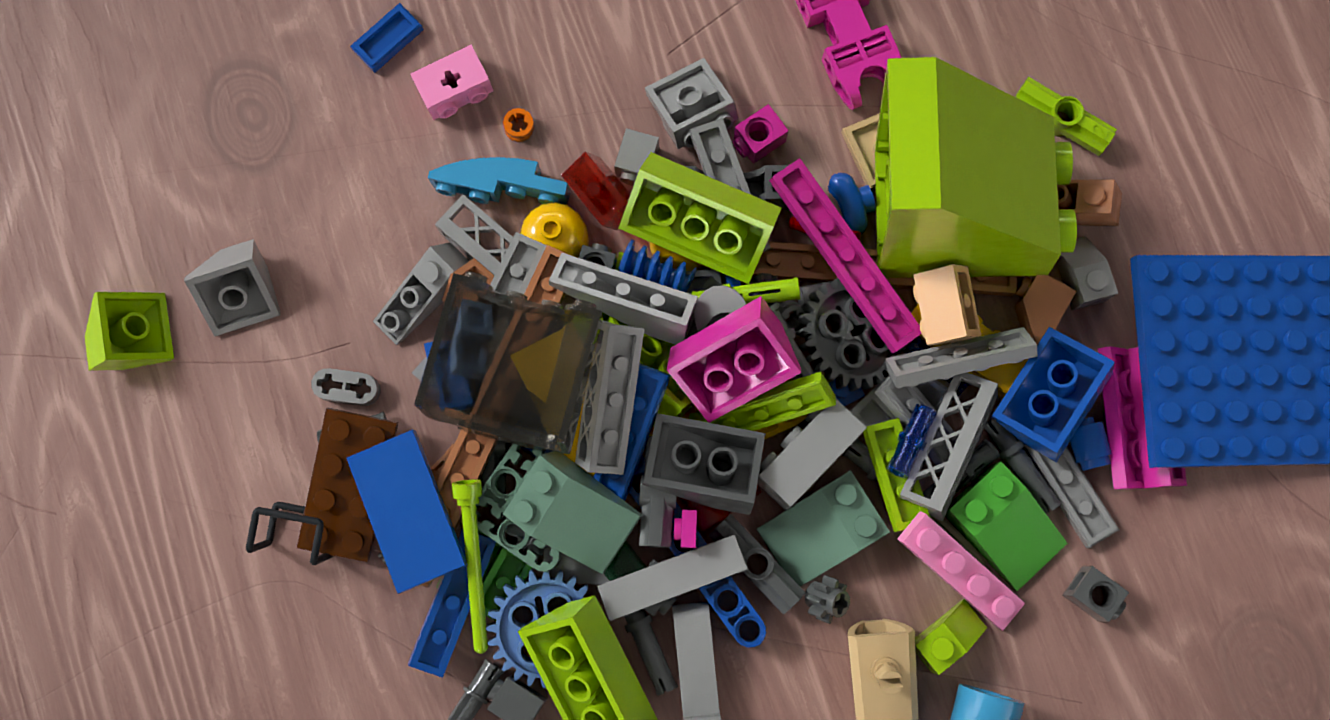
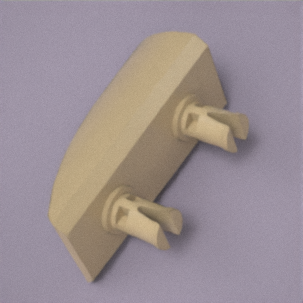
(883, 670)

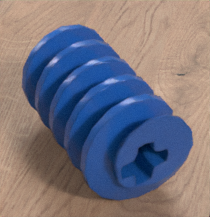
(653, 270)

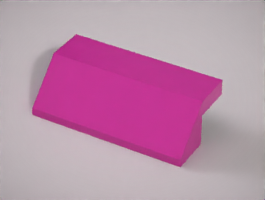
(1127, 427)

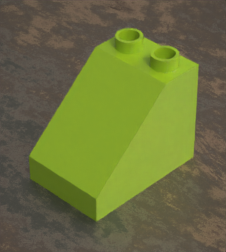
(966, 176)

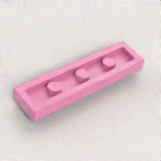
(961, 570)

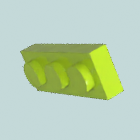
(881, 444)

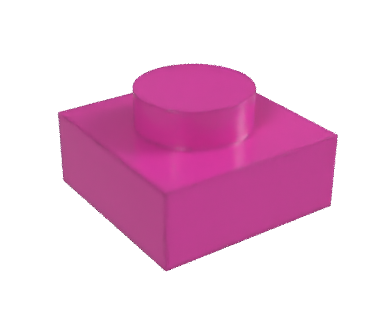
(686, 529)

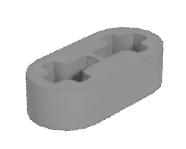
(347, 379)

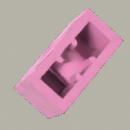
(459, 67)

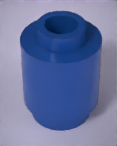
(1091, 445)

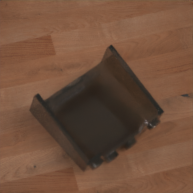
(509, 365)

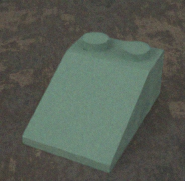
(572, 512)
(823, 529)

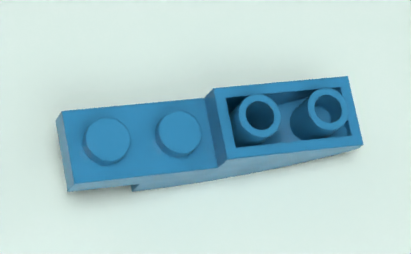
(487, 177)

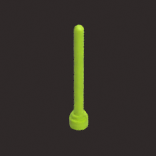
(467, 495)

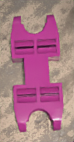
(855, 49)

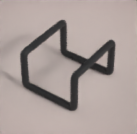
(274, 513)

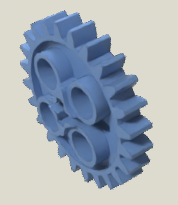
(507, 626)

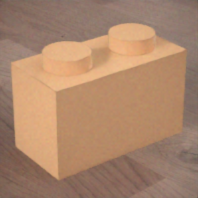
(946, 305)

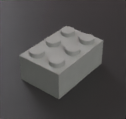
(808, 453)

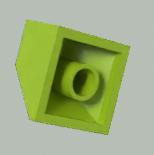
(127, 331)

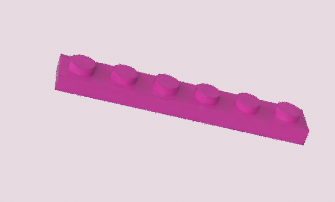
(846, 255)

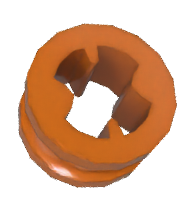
(508, 126)

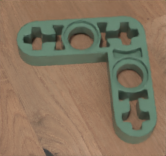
(500, 502)

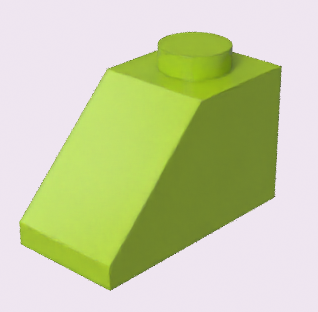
(949, 637)

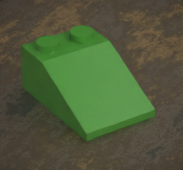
(1006, 525)

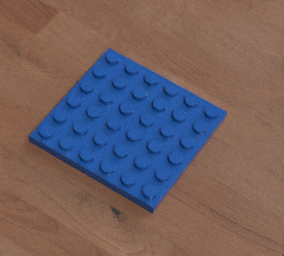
(1234, 359)

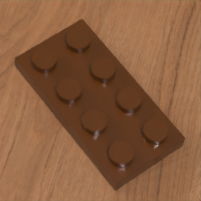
(332, 487)

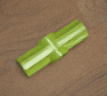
(1083, 126)

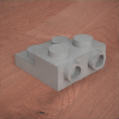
(690, 100)

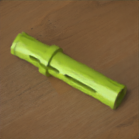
(788, 289)

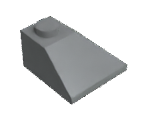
(233, 288)

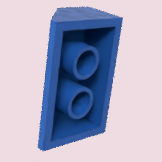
(1053, 393)

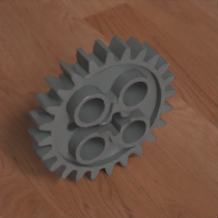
(828, 348)

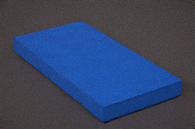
(406, 511)

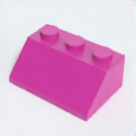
(733, 360)

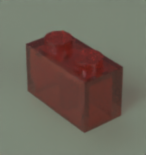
(598, 189)

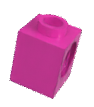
(766, 122)

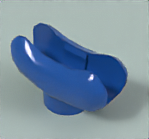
(852, 200)

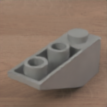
(419, 292)

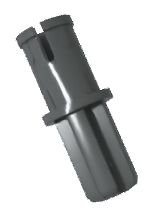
(476, 692)

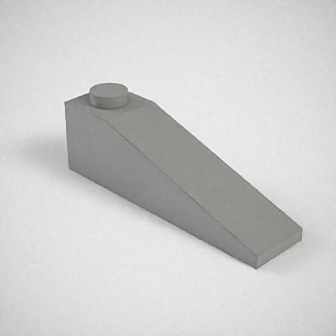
(630, 299)

